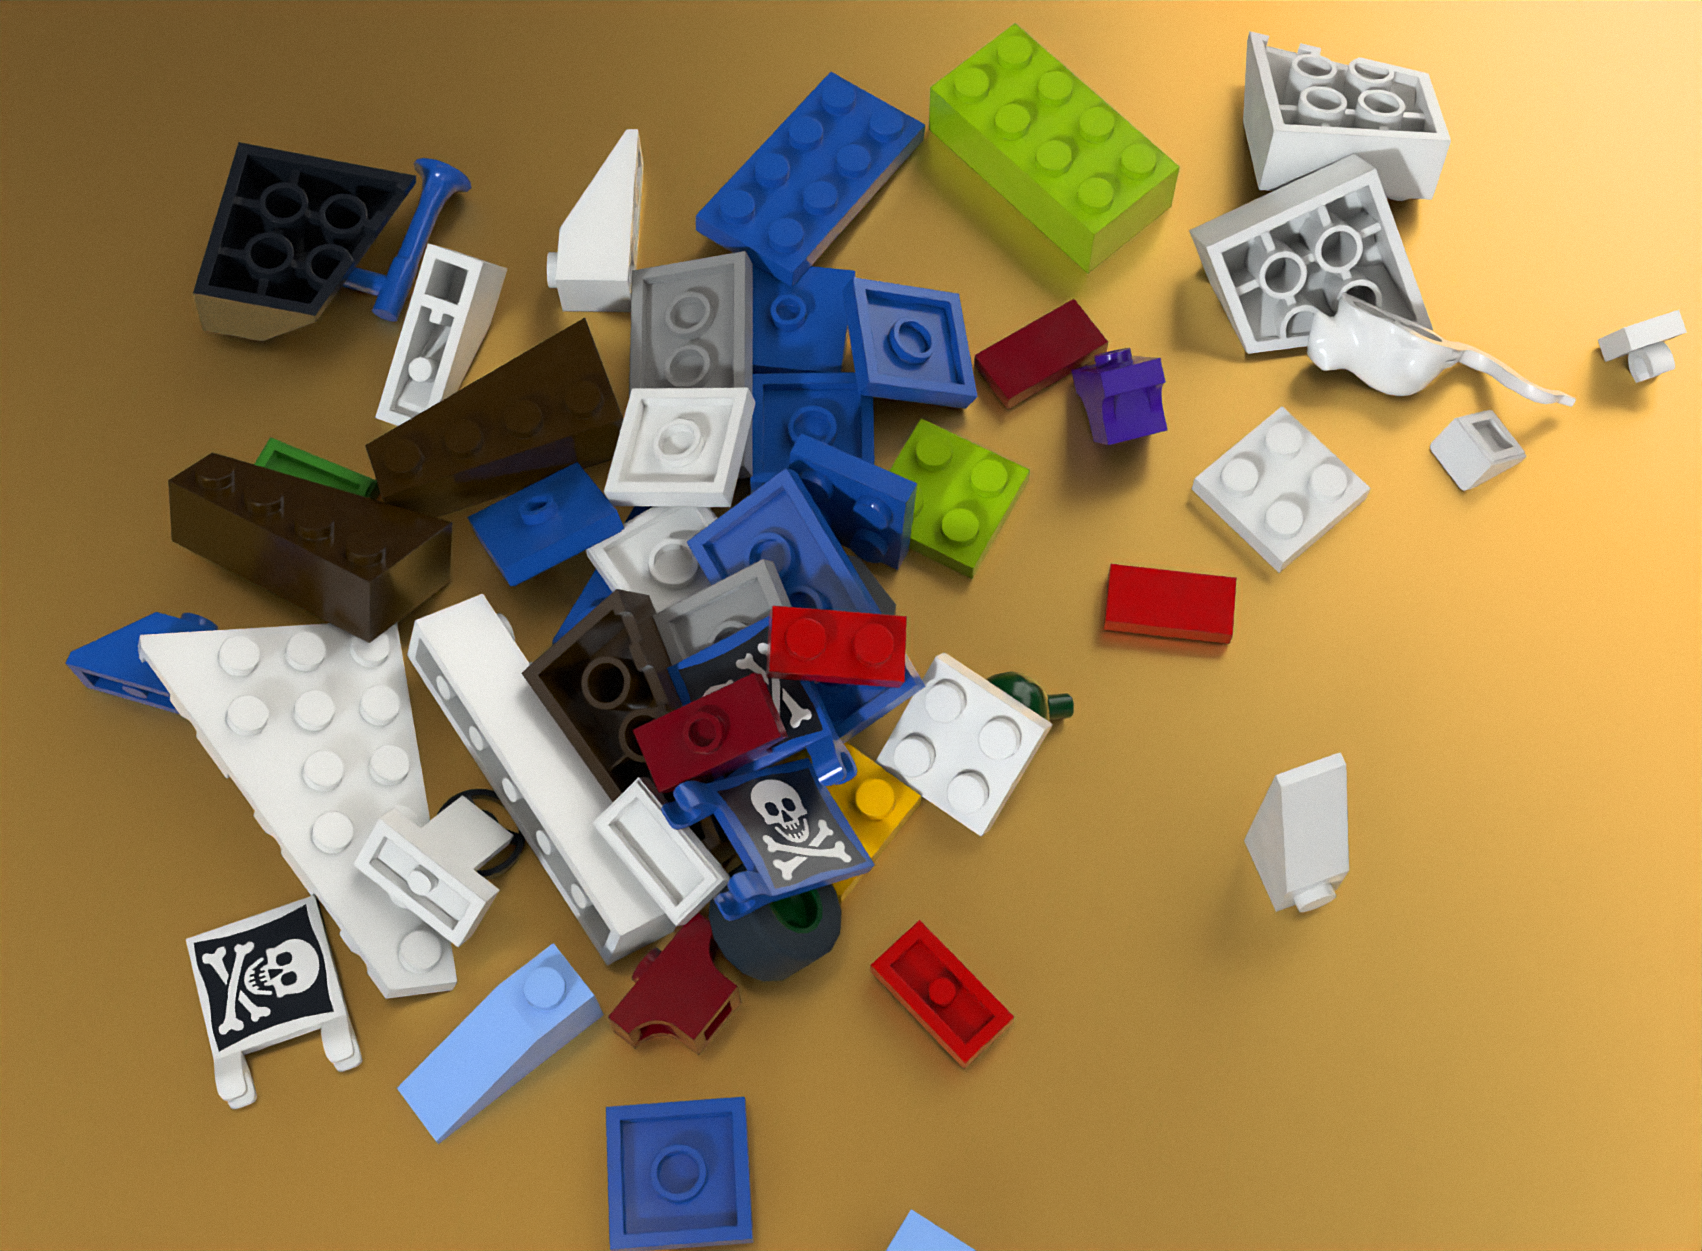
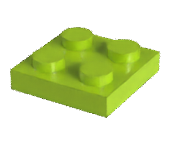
(959, 495)

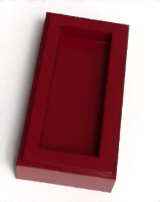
(1040, 353)

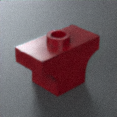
(712, 734)
(678, 992)

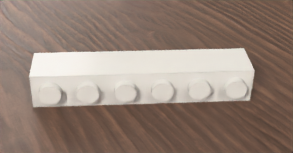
(546, 787)

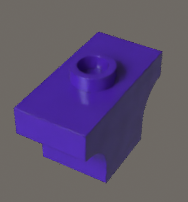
(1122, 395)

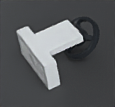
(439, 864)

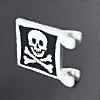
(268, 985)

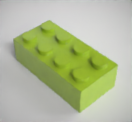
(1052, 147)

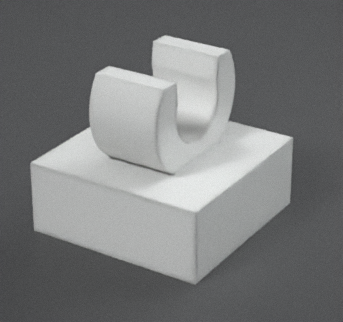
(1645, 345)

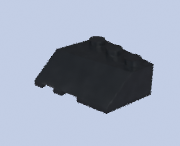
(289, 238)

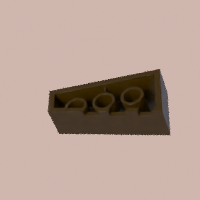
(503, 430)
(311, 543)
(605, 684)

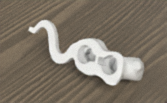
(1402, 355)

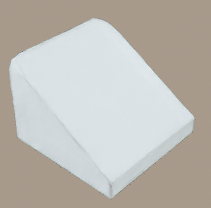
(1476, 449)

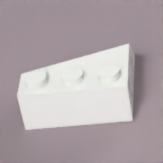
(1318, 111)
(1302, 251)

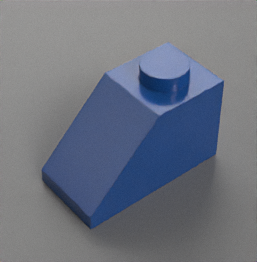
(114, 662)

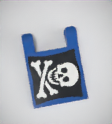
(795, 701)
(781, 829)

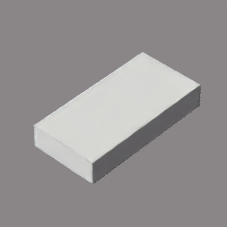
(664, 860)

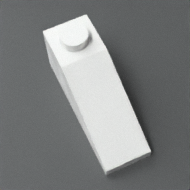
(602, 236)
(440, 331)
(1303, 835)

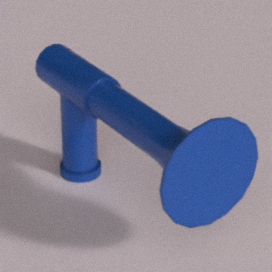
(438, 185)

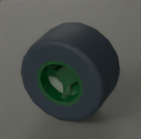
(779, 935)

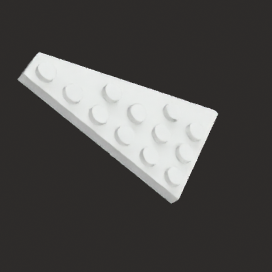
(320, 750)

